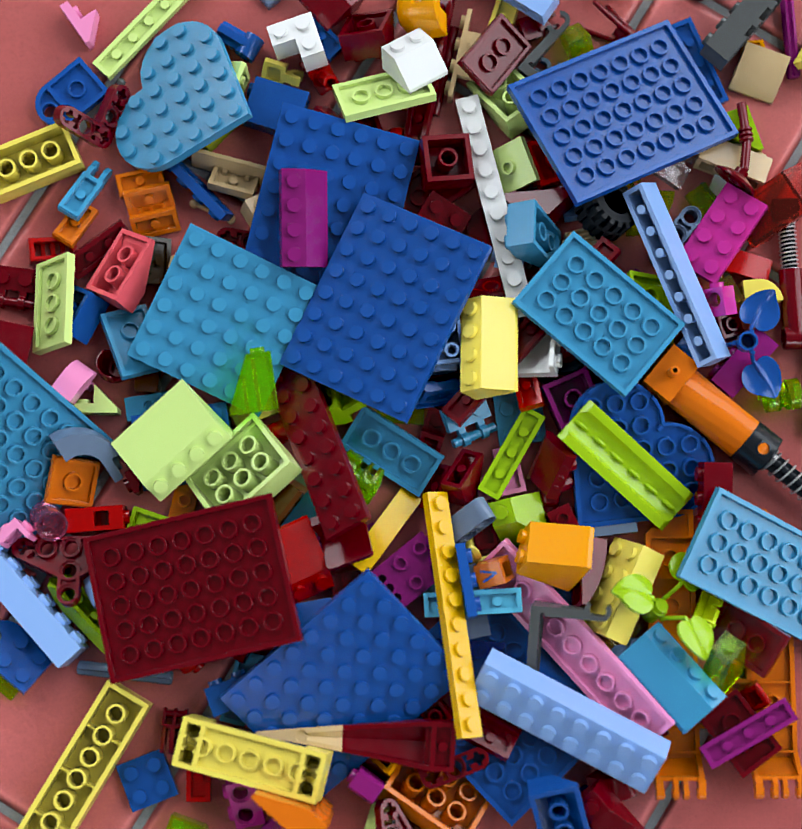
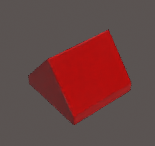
(755, 696)

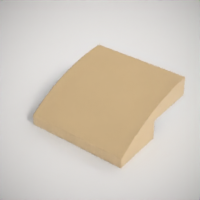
(759, 73)

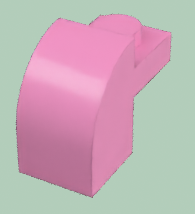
(74, 381)

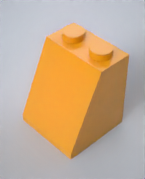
(555, 553)

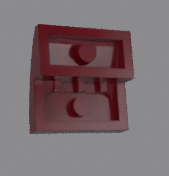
(498, 735)

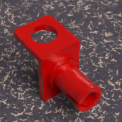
(322, 78)

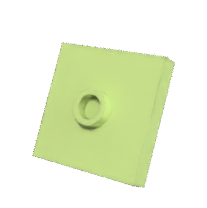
(515, 165)

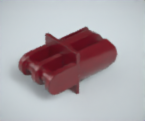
(174, 728)

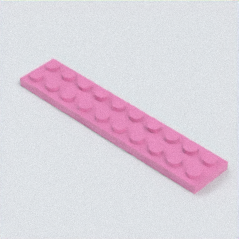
(585, 655)

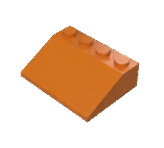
(446, 807)
(295, 813)

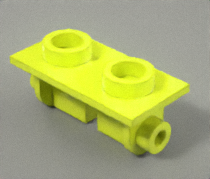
(707, 608)

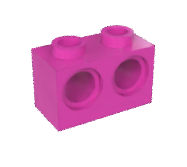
(727, 296)
(240, 800)

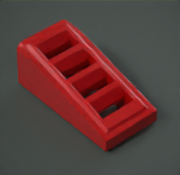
(42, 241)

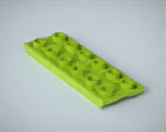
(625, 465)

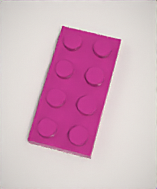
(723, 232)

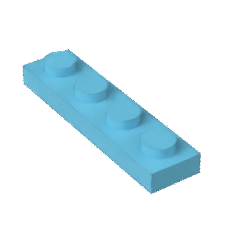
(492, 602)

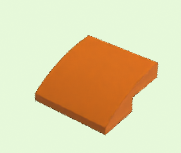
(152, 209)

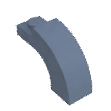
(85, 441)

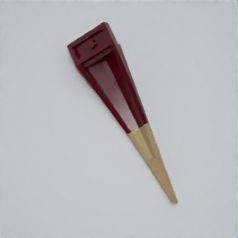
(411, 743)

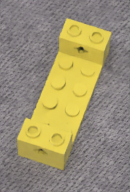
(252, 759)

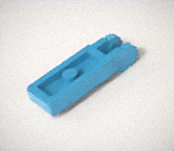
(84, 192)

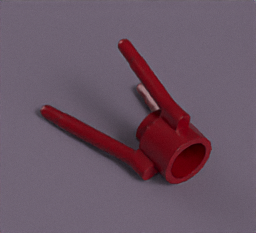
(622, 29)

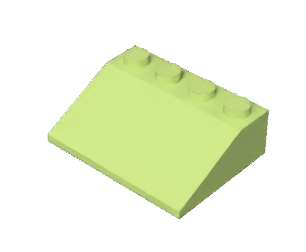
(172, 440)
(244, 467)

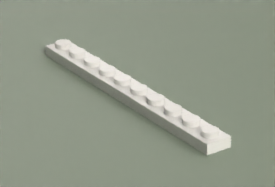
(491, 194)

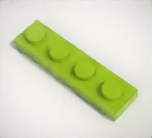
(511, 454)

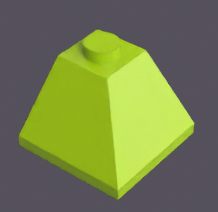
(516, 513)

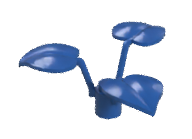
(763, 313)

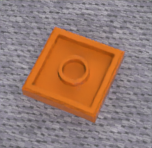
(72, 481)

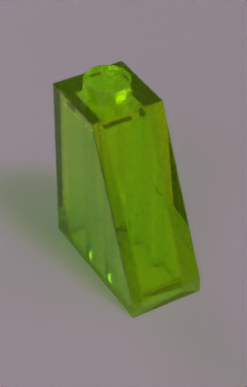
(255, 384)
(726, 661)

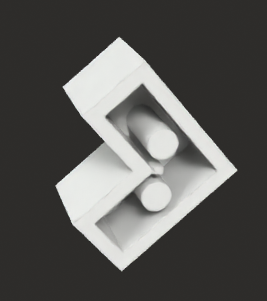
(296, 37)

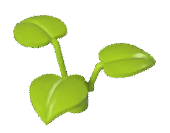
(637, 595)

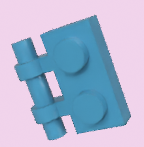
(482, 430)

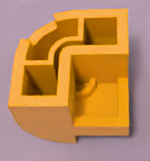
(423, 15)

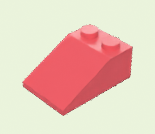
(124, 271)

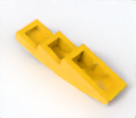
(389, 525)

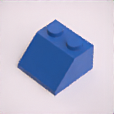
(86, 314)

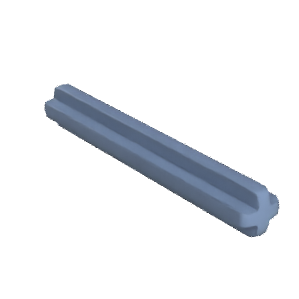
(101, 670)

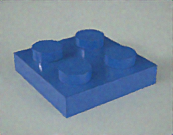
(147, 780)

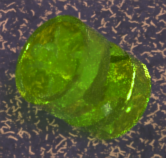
(789, 397)

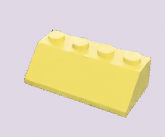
(489, 347)

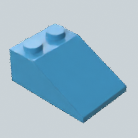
(531, 233)

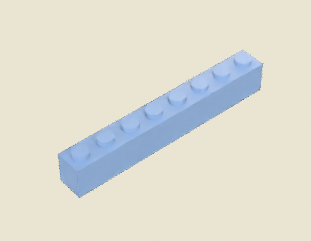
(676, 274)

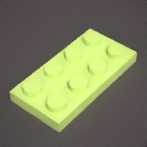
(377, 96)
(53, 304)

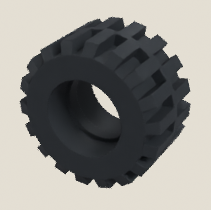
(606, 215)

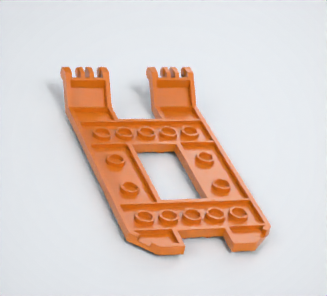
(684, 756)

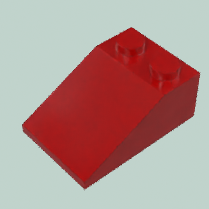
(305, 559)

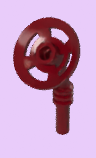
(738, 176)

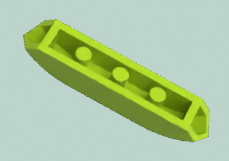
(82, 614)

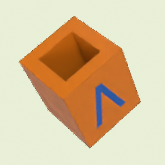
(493, 572)

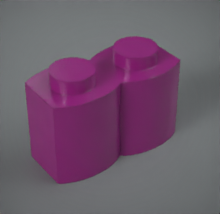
(365, 784)

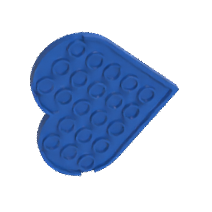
(670, 443)

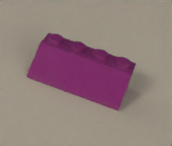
(303, 218)

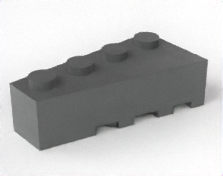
(736, 30)

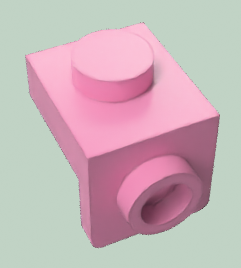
(14, 530)

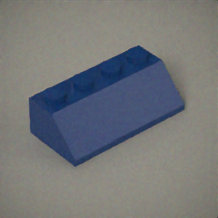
(556, 803)

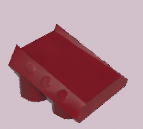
(553, 467)

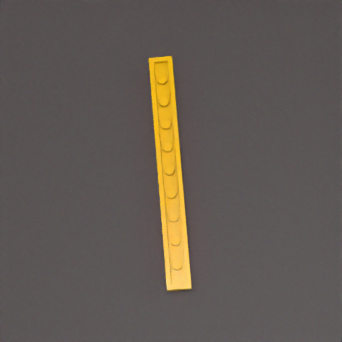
(452, 615)

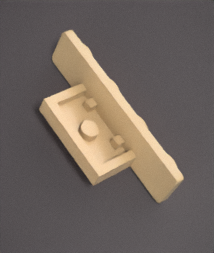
(461, 45)
(229, 174)

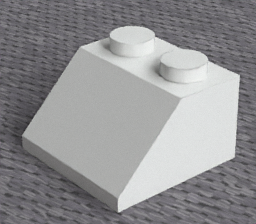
(413, 60)

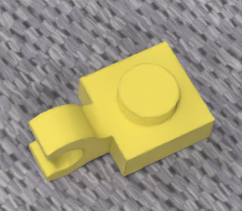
(278, 72)

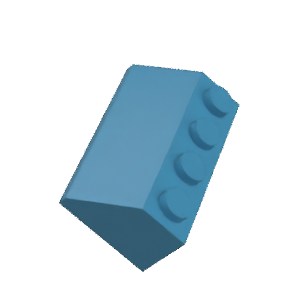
(672, 677)

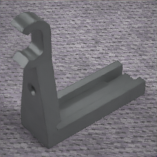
(526, 68)
(543, 609)

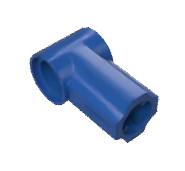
(244, 44)

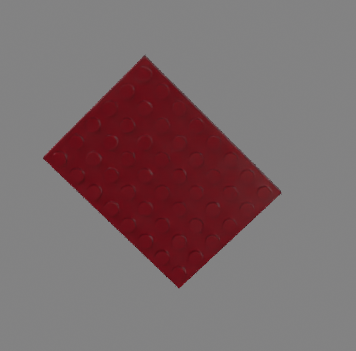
(192, 589)

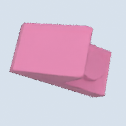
(84, 26)

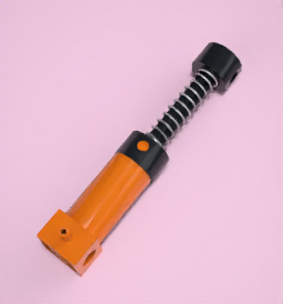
(719, 418)

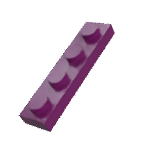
(748, 733)

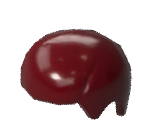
(107, 367)

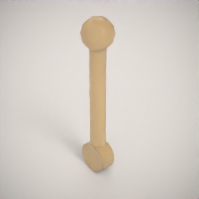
(194, 204)

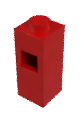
(97, 519)

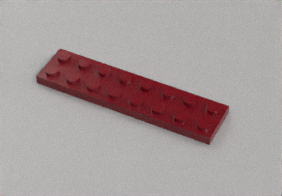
(320, 454)

